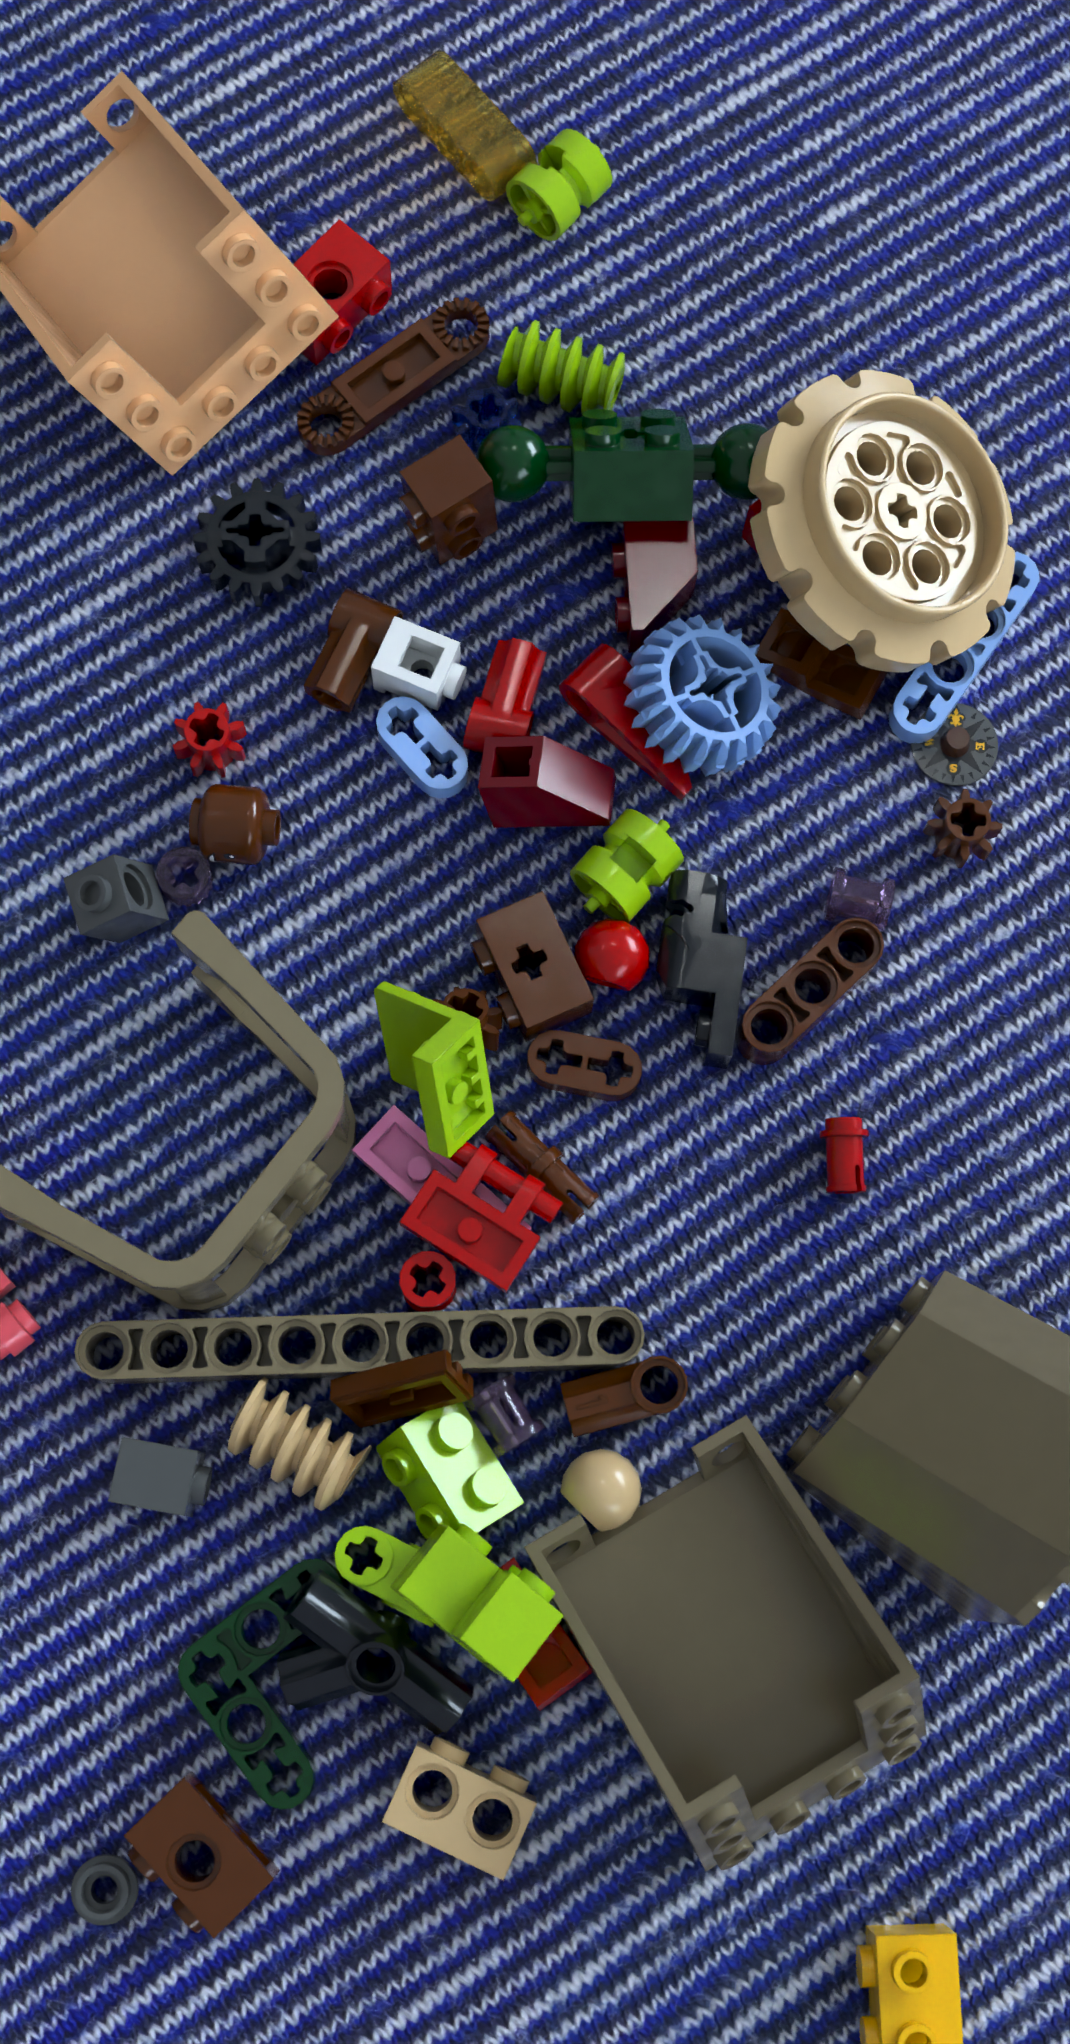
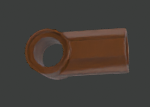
(347, 657)
(616, 1396)

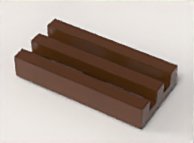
(402, 1389)

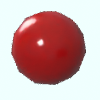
(612, 954)

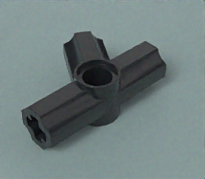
(342, 1665)

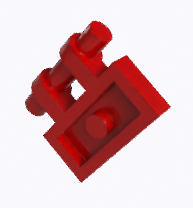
(471, 1229)

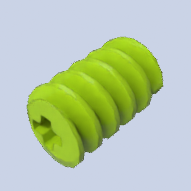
(560, 370)

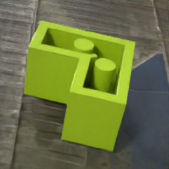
(483, 1608)

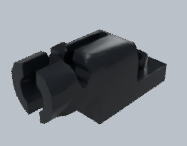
(701, 962)

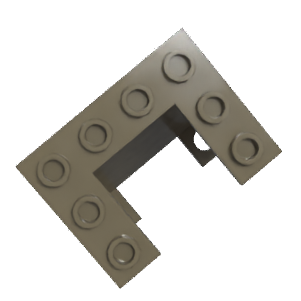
(735, 1648)

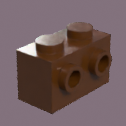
(448, 502)

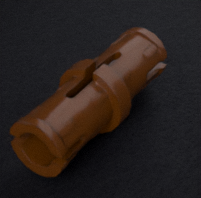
(544, 1163)

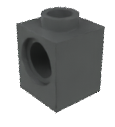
(116, 899)
(160, 1477)

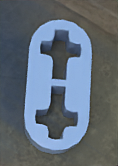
(432, 739)

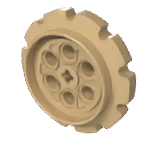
(882, 521)

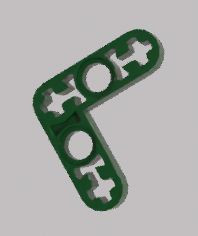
(242, 1661)

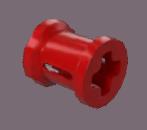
(425, 1263)

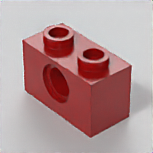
(347, 266)

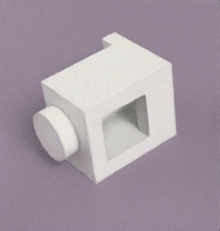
(412, 648)

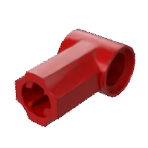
(507, 694)

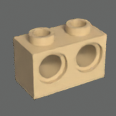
(452, 1825)

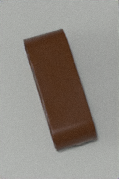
(822, 966)

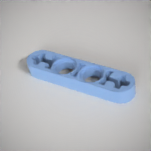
(971, 661)

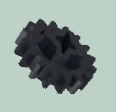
(247, 518)

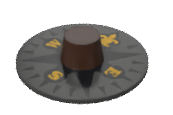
(960, 749)

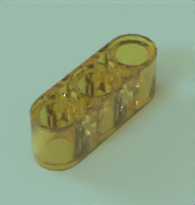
(463, 124)

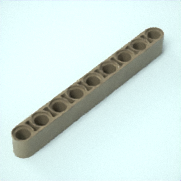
(329, 1360)

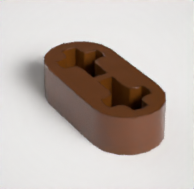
(587, 1051)

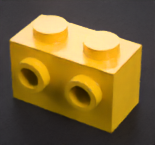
(910, 1985)

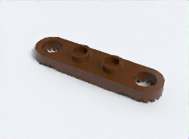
(393, 376)

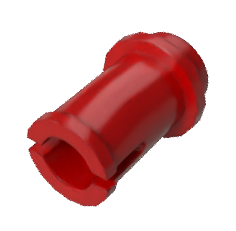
(844, 1155)

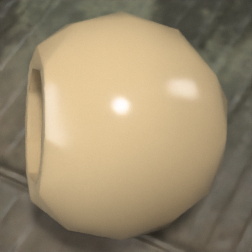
(603, 1488)

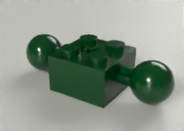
(621, 464)

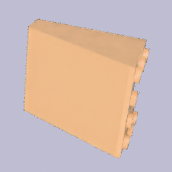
(158, 288)

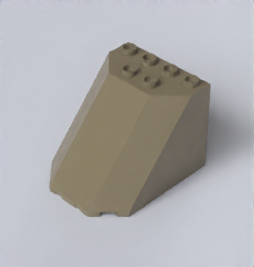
(955, 1450)

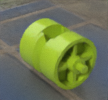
(551, 193)
(633, 858)

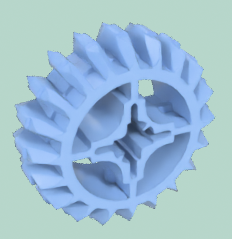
(702, 663)

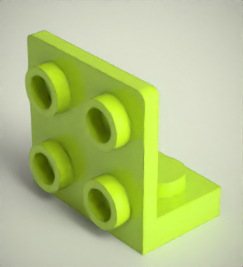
(442, 1059)

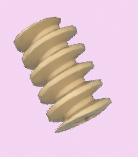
(295, 1446)

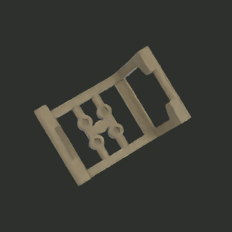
(278, 1197)

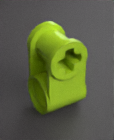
(394, 1556)

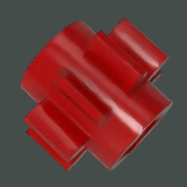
(204, 725)

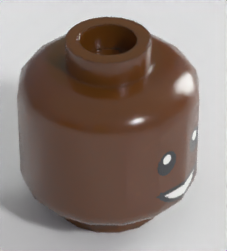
(234, 824)

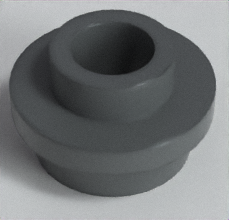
(87, 1902)

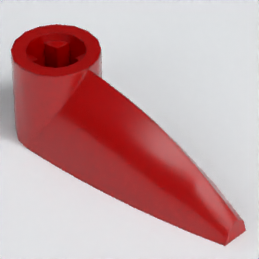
(599, 695)

